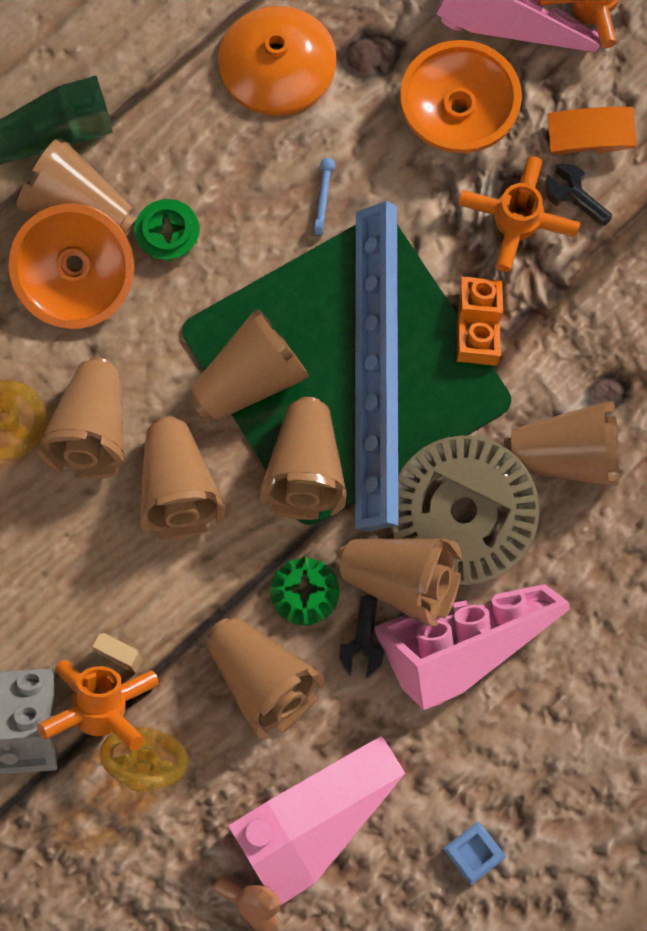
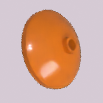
(462, 76)
(278, 79)
(49, 284)

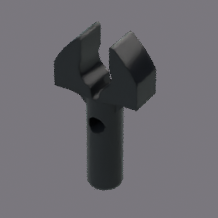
(575, 193)
(363, 639)

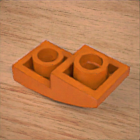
(592, 129)
(479, 321)

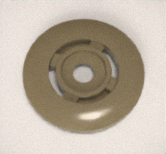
(489, 477)

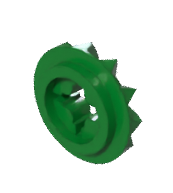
(152, 220)
(319, 604)

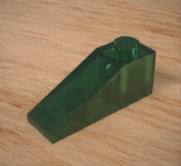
(66, 112)

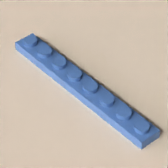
(376, 369)

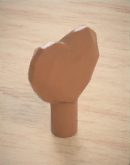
(255, 902)

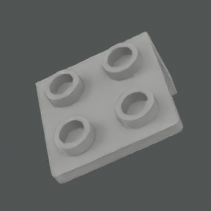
(24, 703)

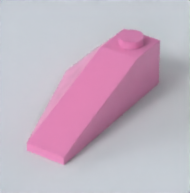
(518, 21)
(466, 644)
(310, 824)

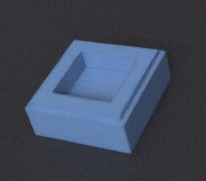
(474, 853)

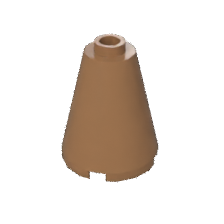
(67, 178)
(246, 370)
(87, 424)
(571, 446)
(305, 464)
(176, 484)
(405, 574)
(264, 677)

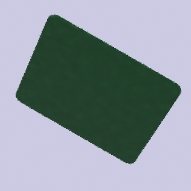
(315, 314)

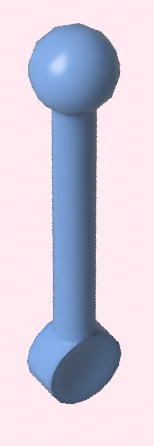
(327, 166)

